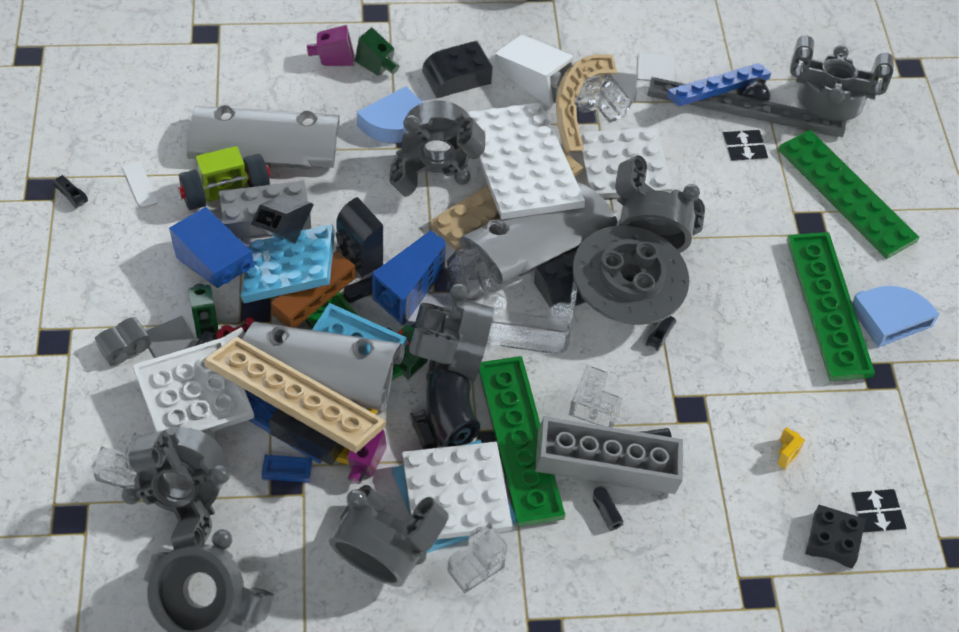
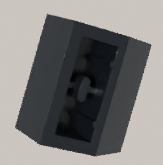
(283, 217)

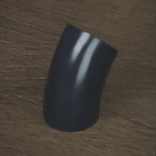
(451, 409)

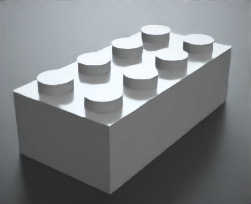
(241, 205)

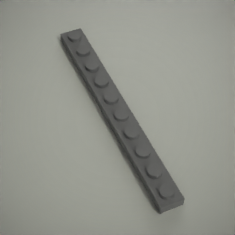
(755, 109)

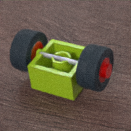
(221, 172)

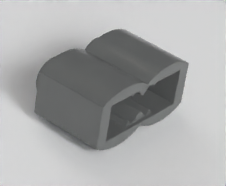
(122, 341)

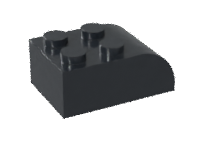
(457, 69)
(360, 237)

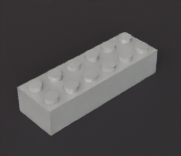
(609, 455)

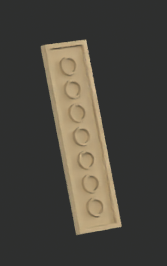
(475, 212)
(295, 394)

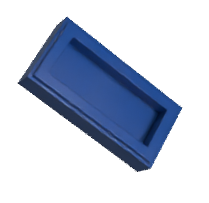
(287, 468)

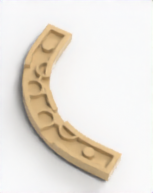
(569, 89)

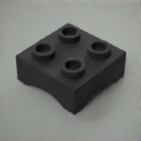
(835, 536)

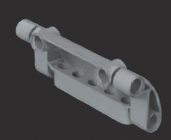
(273, 134)
(533, 240)
(333, 360)

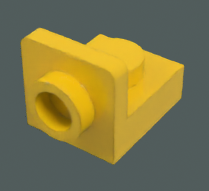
(791, 447)

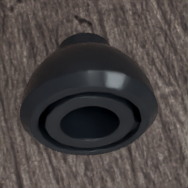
(757, 90)

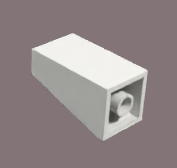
(534, 67)

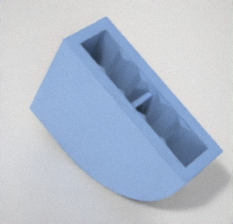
(385, 117)
(893, 313)

